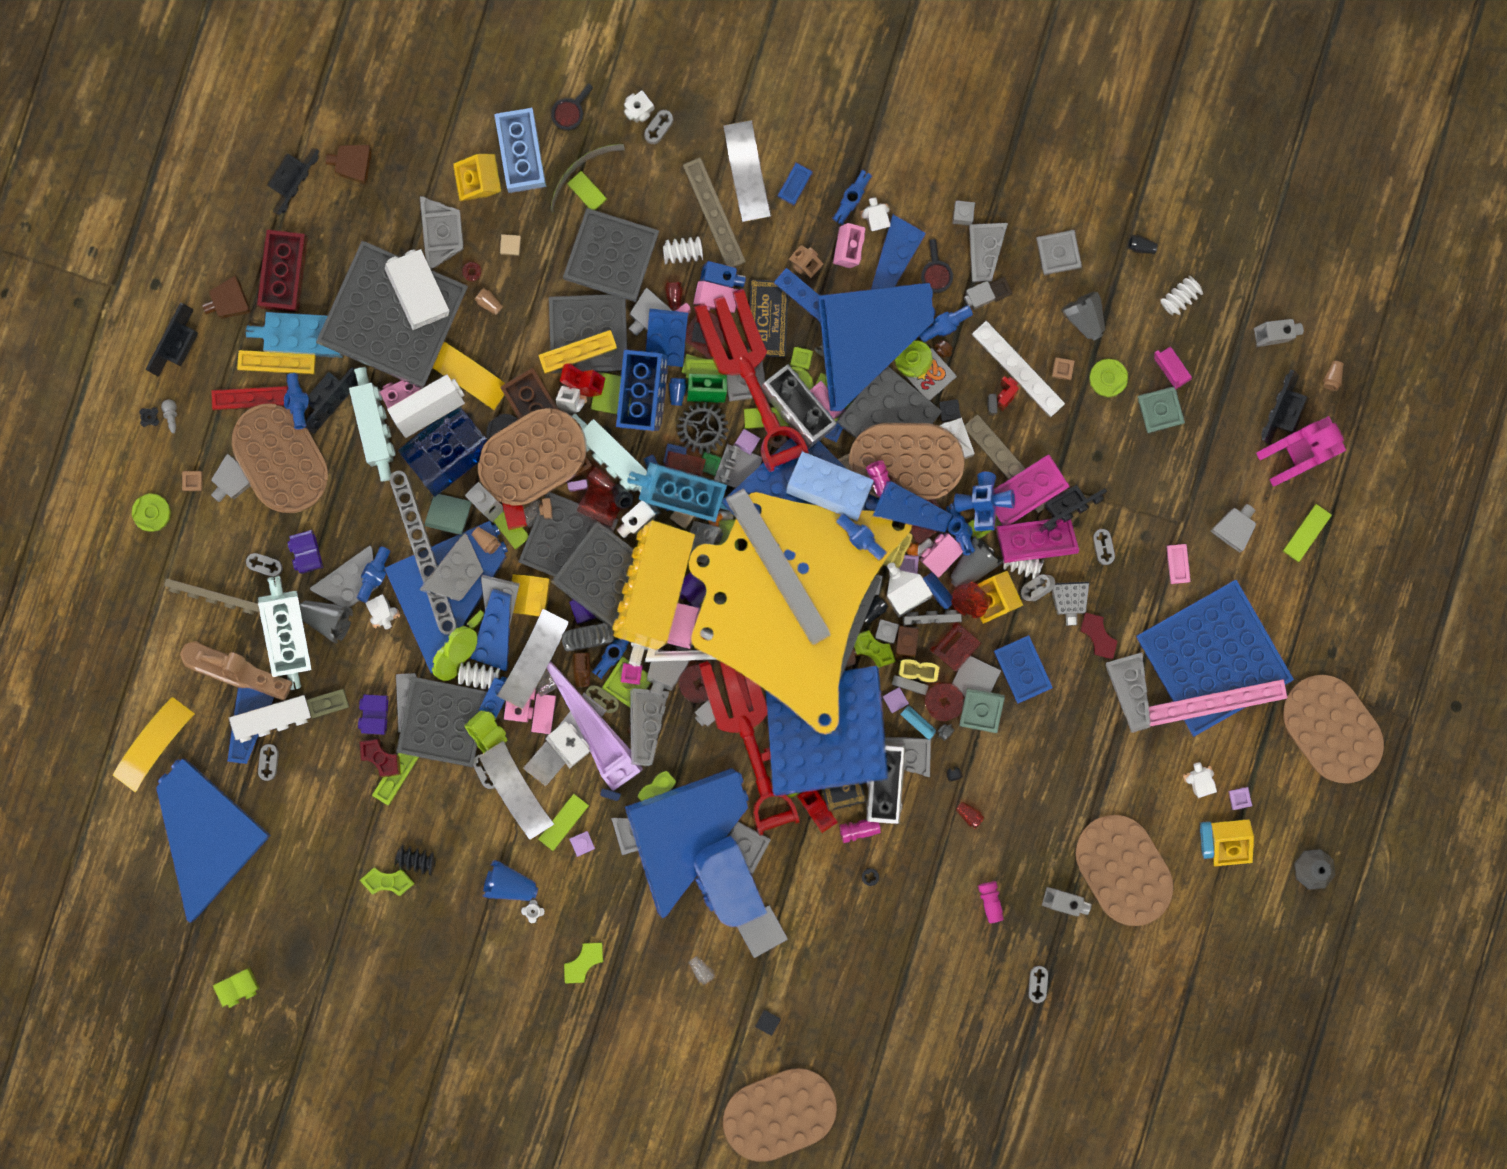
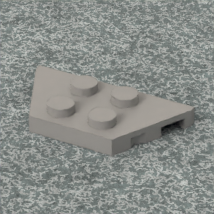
(441, 231)
(455, 572)
(346, 581)

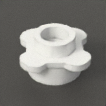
(532, 906)

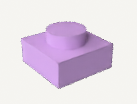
(582, 843)

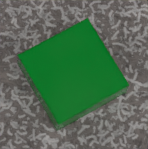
(711, 464)

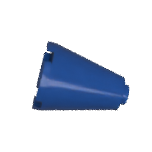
(508, 884)

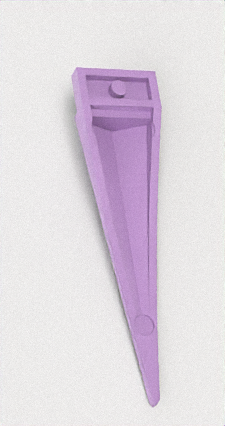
(606, 747)

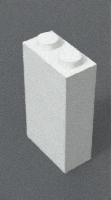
(416, 289)
(427, 405)

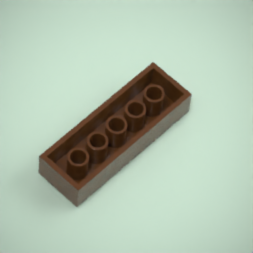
(527, 395)

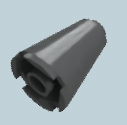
(975, 565)
(327, 619)

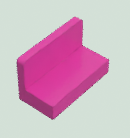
(1172, 367)

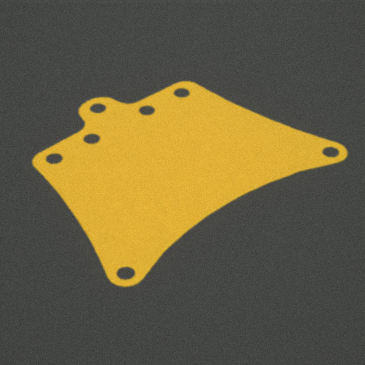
(755, 624)

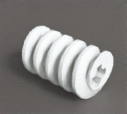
(682, 250)
(1181, 296)
(1029, 566)
(477, 675)

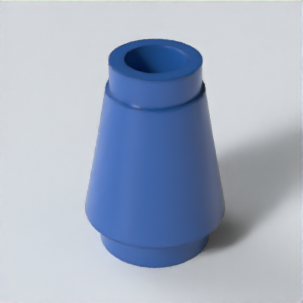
(677, 390)

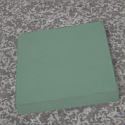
(1161, 409)
(448, 514)
(981, 710)

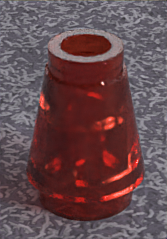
(674, 294)
(599, 479)
(970, 815)

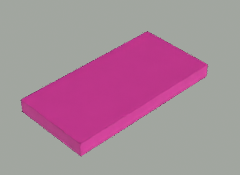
(1031, 489)
(1027, 542)

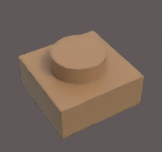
(1063, 369)
(192, 481)
(546, 508)

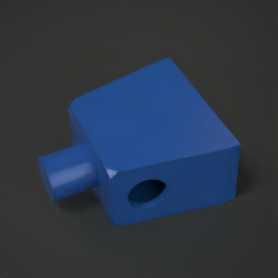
(714, 273)

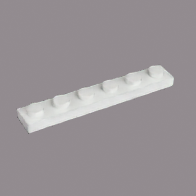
(1018, 369)

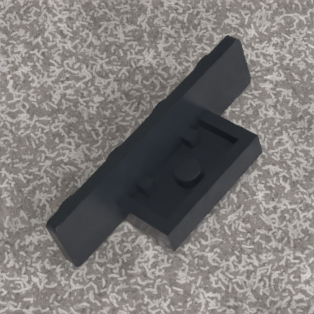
(288, 177)
(175, 341)
(327, 397)
(1287, 409)
(1067, 504)

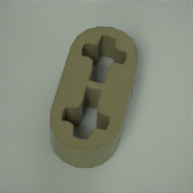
(604, 695)

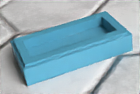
(918, 722)

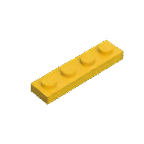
(578, 351)
(276, 362)

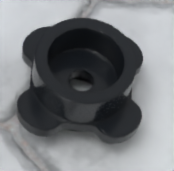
(144, 413)

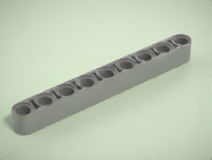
(417, 545)
(778, 566)

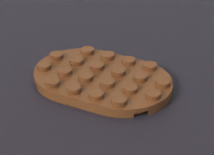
(532, 456)
(917, 457)
(278, 459)
(1333, 729)
(1124, 870)
(779, 1114)

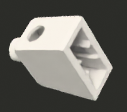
(643, 512)

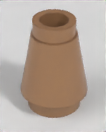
(488, 301)
(1333, 378)
(486, 541)

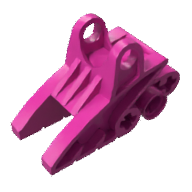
(1307, 448)

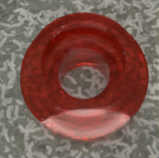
(471, 265)

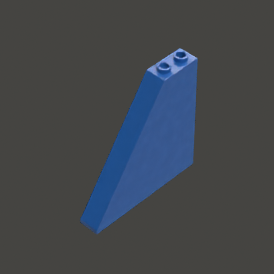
(867, 332)
(415, 603)
(678, 826)
(205, 834)

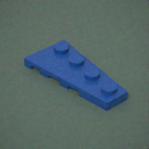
(897, 252)
(905, 507)
(494, 632)
(246, 701)

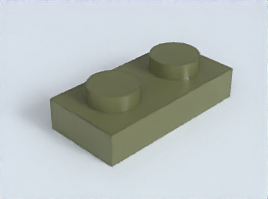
(327, 703)

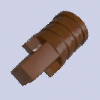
(581, 669)

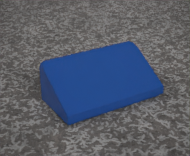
(938, 591)

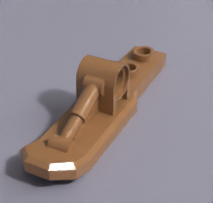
(233, 670)

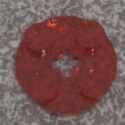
(973, 592)
(688, 689)
(954, 696)

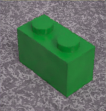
(707, 388)

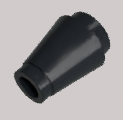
(1140, 244)
(622, 497)
(876, 609)

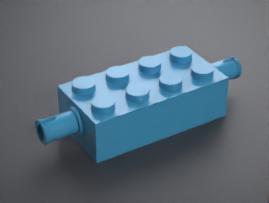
(292, 334)
(680, 491)

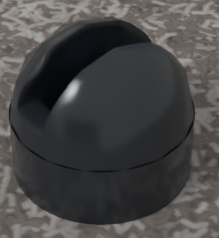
(954, 775)

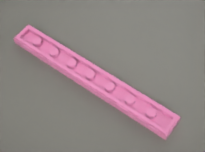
(1217, 702)

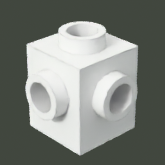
(638, 100)

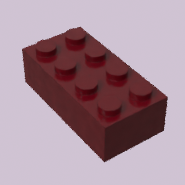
(282, 271)

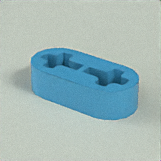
(1206, 840)

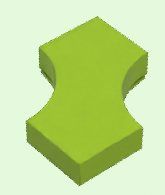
(878, 652)
(395, 882)
(590, 955)

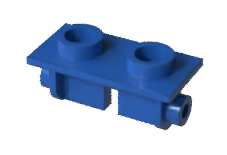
(491, 701)

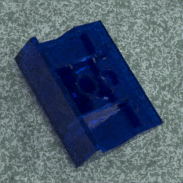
(444, 450)

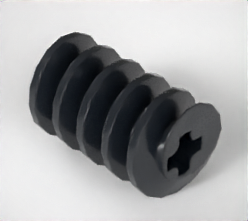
(415, 859)

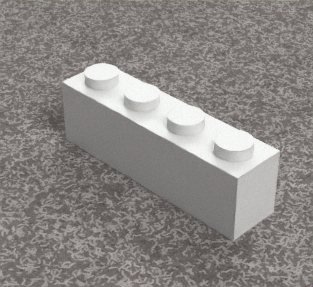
(269, 718)

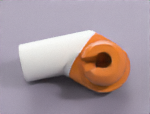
(722, 515)
(917, 549)

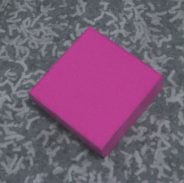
(631, 674)

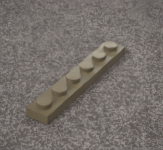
(714, 213)
(995, 450)
(212, 597)

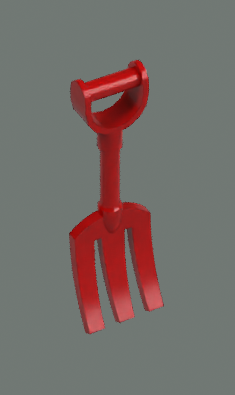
(744, 365)
(744, 723)

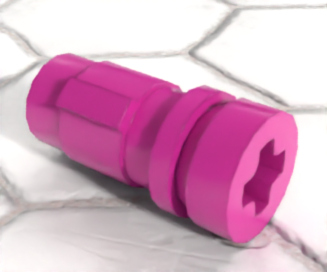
(879, 474)
(858, 830)
(991, 901)

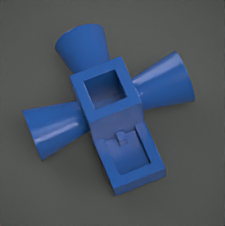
(984, 501)

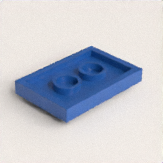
(667, 334)
(1023, 669)

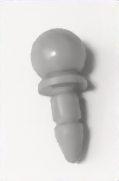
(169, 408)

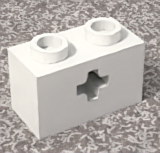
(570, 754)

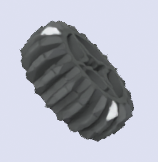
(696, 443)
(587, 637)

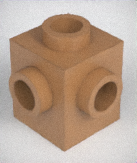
(805, 261)

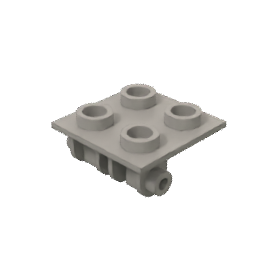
(736, 466)
(705, 535)

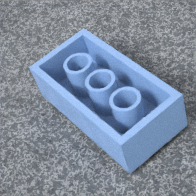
(520, 150)
(829, 486)

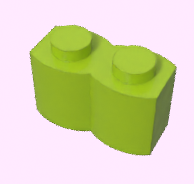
(485, 731)
(662, 783)
(236, 987)

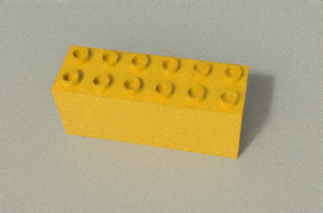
(653, 585)

